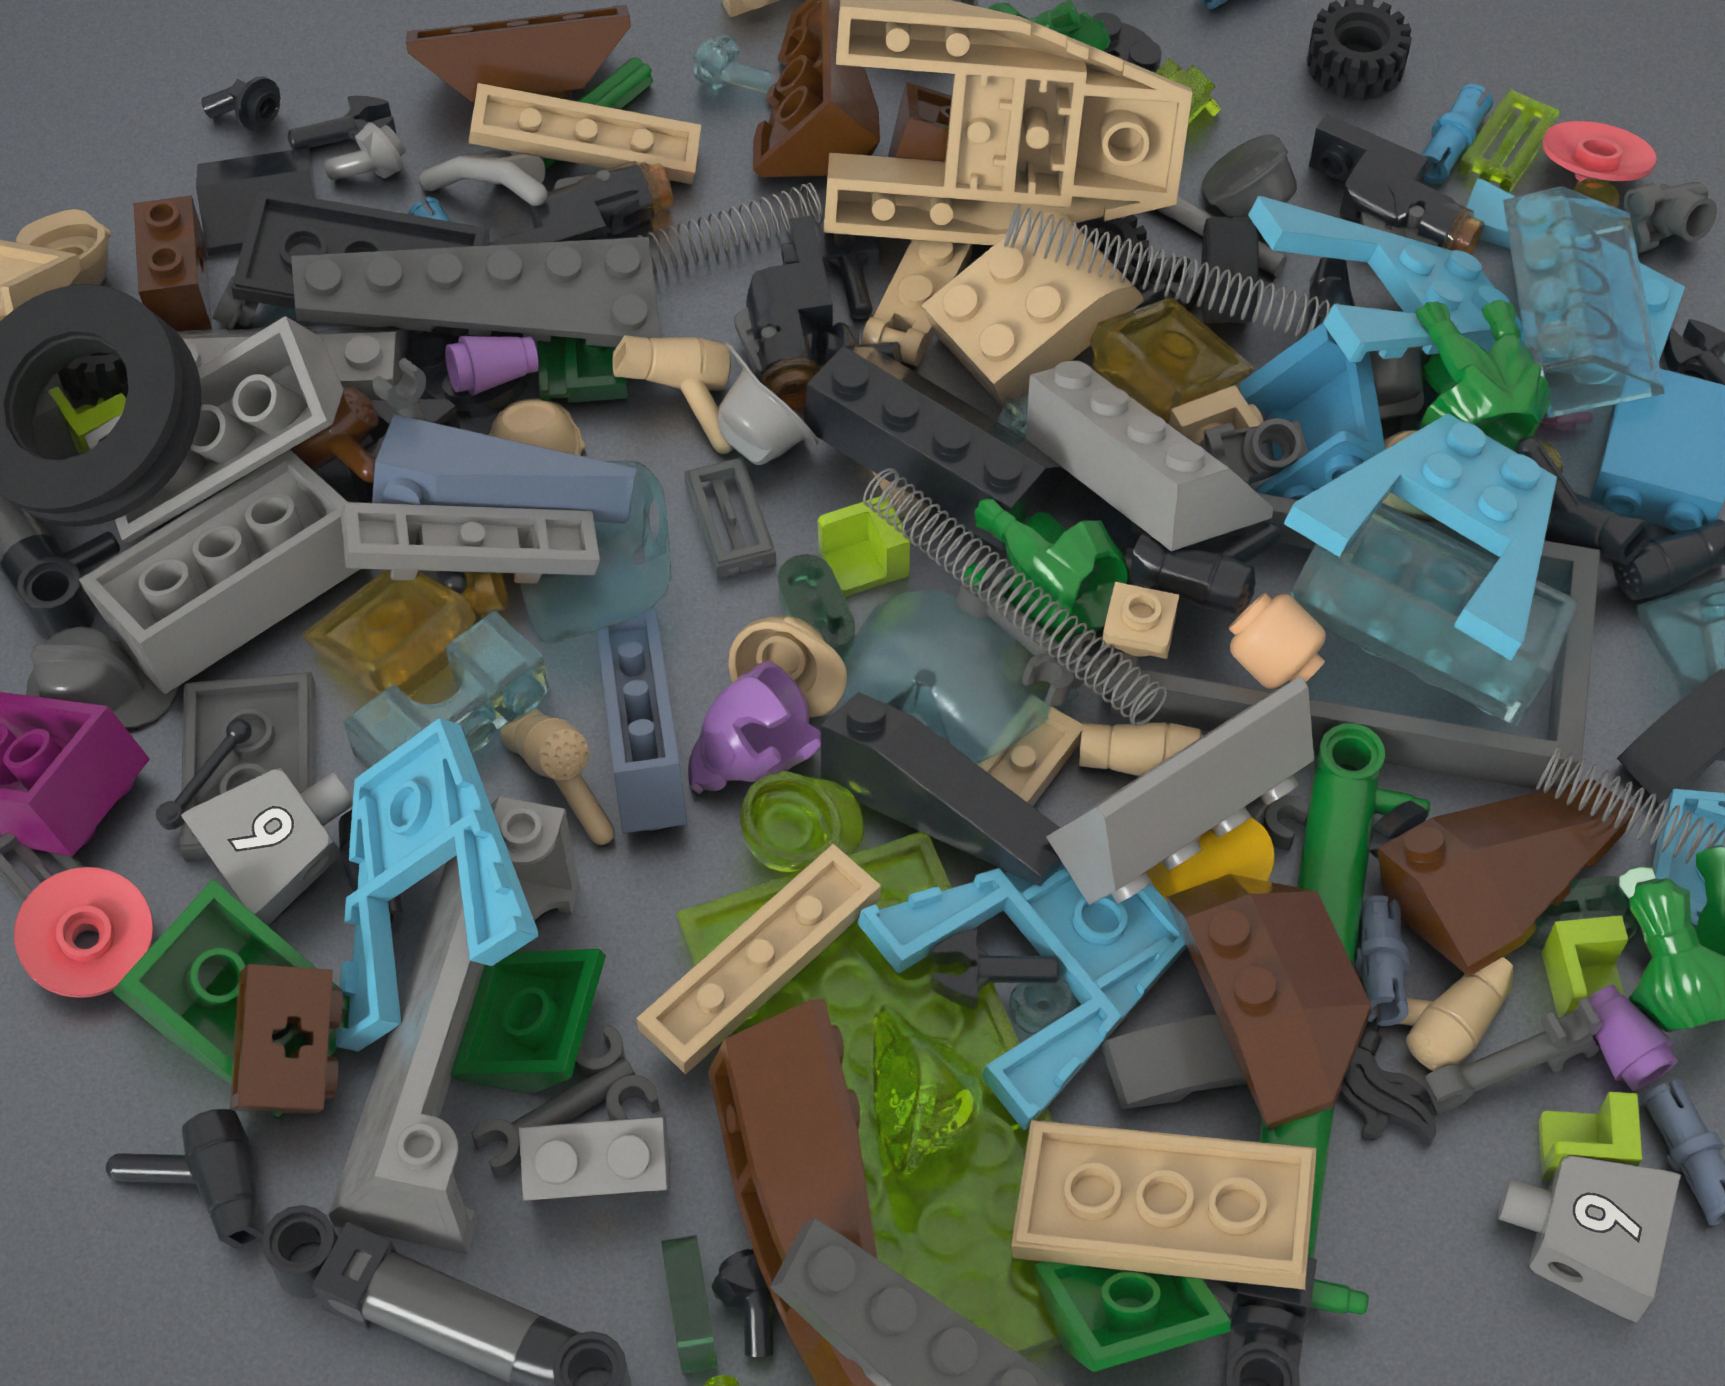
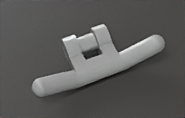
(519, 173)

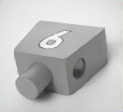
(270, 837)
(1598, 1229)

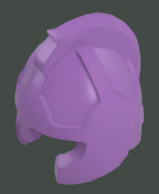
(753, 730)

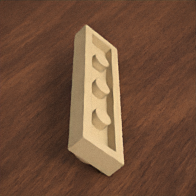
(582, 132)
(758, 958)

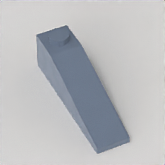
(470, 469)
(641, 725)

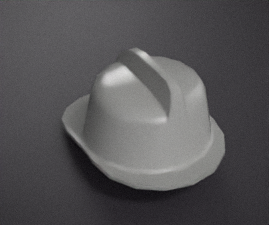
(758, 420)

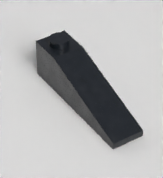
(931, 786)

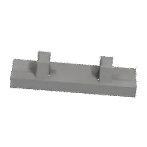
(469, 540)

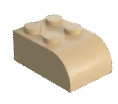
(1026, 312)

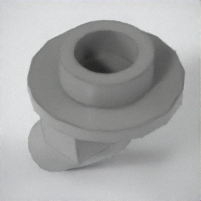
(379, 152)

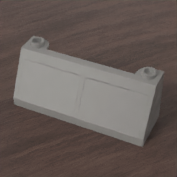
(402, 1152)

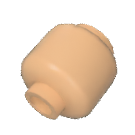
(1277, 641)

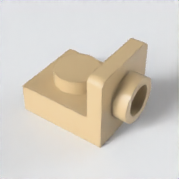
(1214, 410)
(1140, 620)

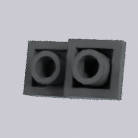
(1171, 1061)

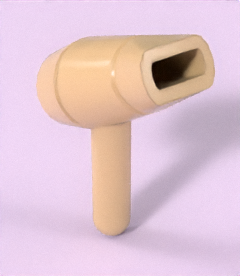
(684, 364)
(1132, 747)
(560, 753)
(1457, 1020)

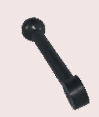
(170, 812)

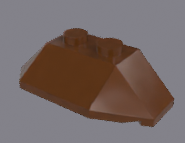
(524, 54)
(1276, 988)

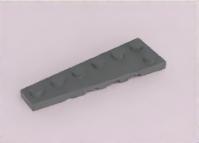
(531, 288)
(889, 1322)

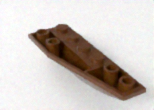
(794, 1153)

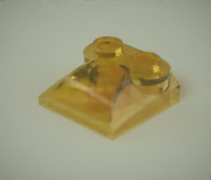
(1164, 357)
(393, 632)

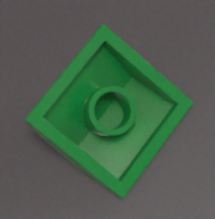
(529, 1019)
(1124, 1314)

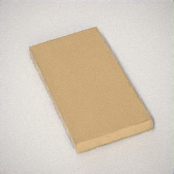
(1166, 1204)

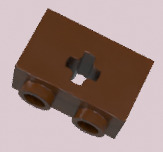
(172, 262)
(260, 1071)

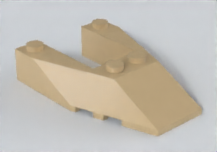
(1027, 126)

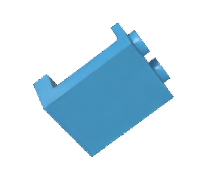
(1332, 403)
(1667, 455)

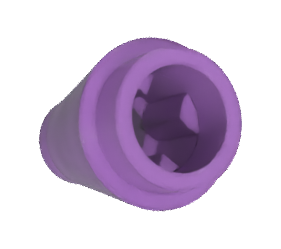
(486, 362)
(1630, 1040)

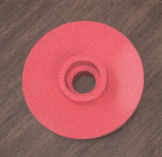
(1598, 151)
(78, 903)

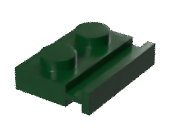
(577, 371)

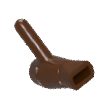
(352, 424)

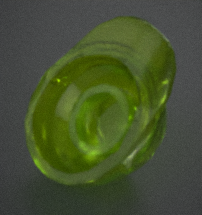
(797, 818)

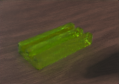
(1493, 168)

